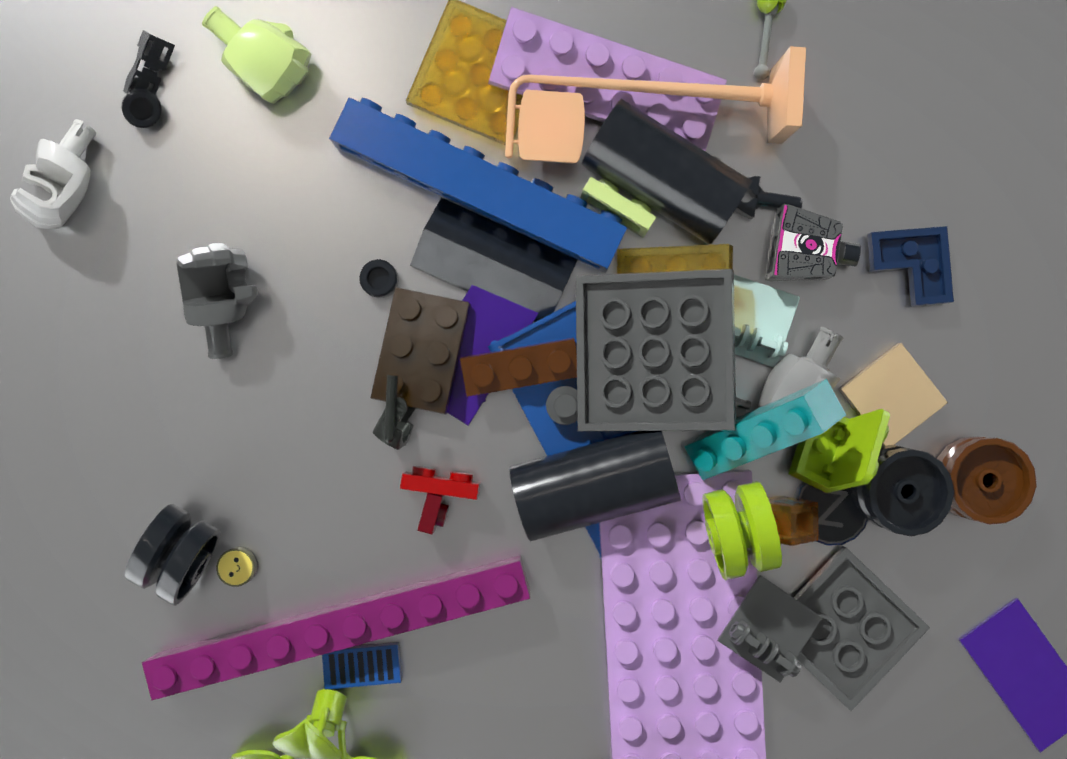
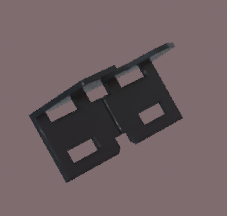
(152, 62)

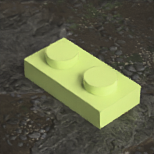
(605, 196)

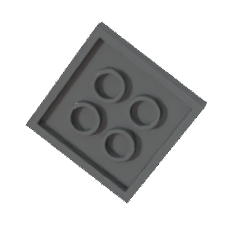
(861, 628)

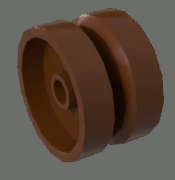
(989, 479)

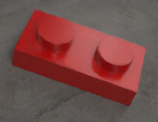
(424, 480)

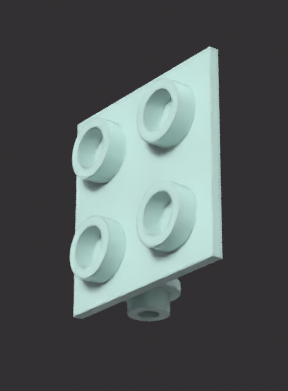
(762, 320)

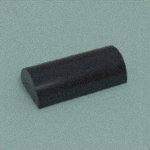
(666, 172)
(593, 483)

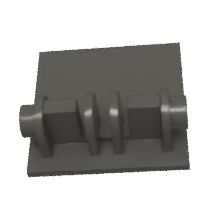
(770, 629)

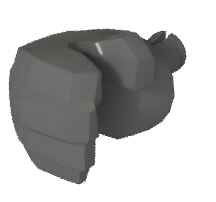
(215, 292)

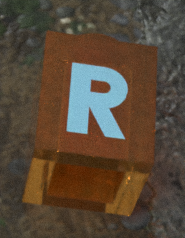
(795, 520)

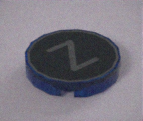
(837, 515)

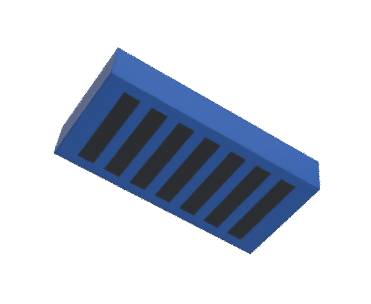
(362, 666)

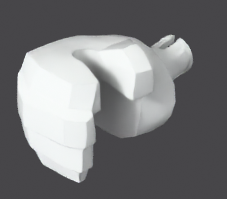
(59, 173)

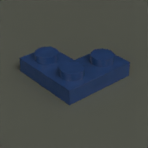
(924, 255)

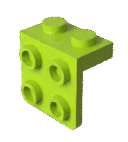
(843, 454)

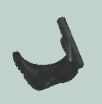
(393, 424)

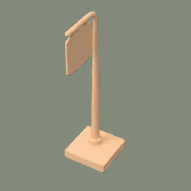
(554, 121)

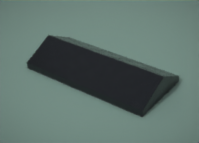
(482, 253)

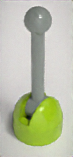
(769, 8)

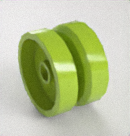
(742, 530)

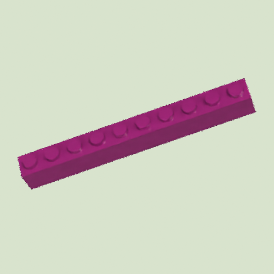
(336, 627)

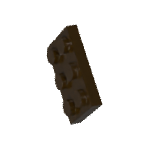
(421, 349)

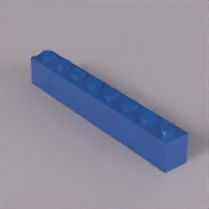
(477, 184)

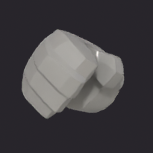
(797, 373)

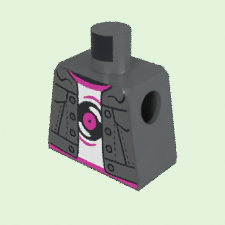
(807, 246)

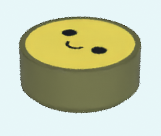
(236, 566)

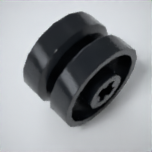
(907, 493)
(172, 554)

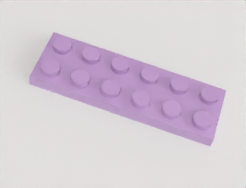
(553, 49)

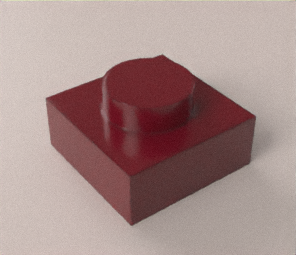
(433, 513)

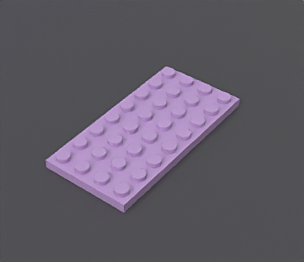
(664, 609)

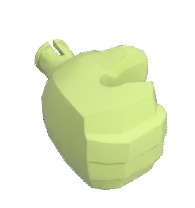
(261, 54)

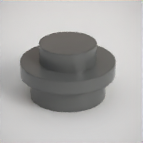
(562, 405)

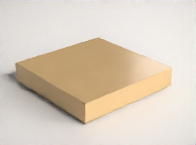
(898, 387)

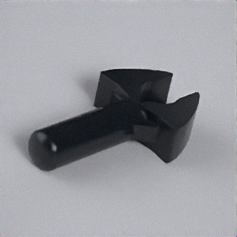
(764, 199)

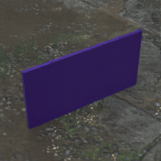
(487, 320)
(1022, 671)

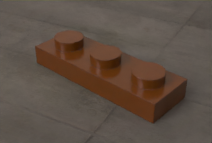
(519, 367)

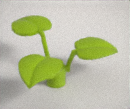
(310, 735)

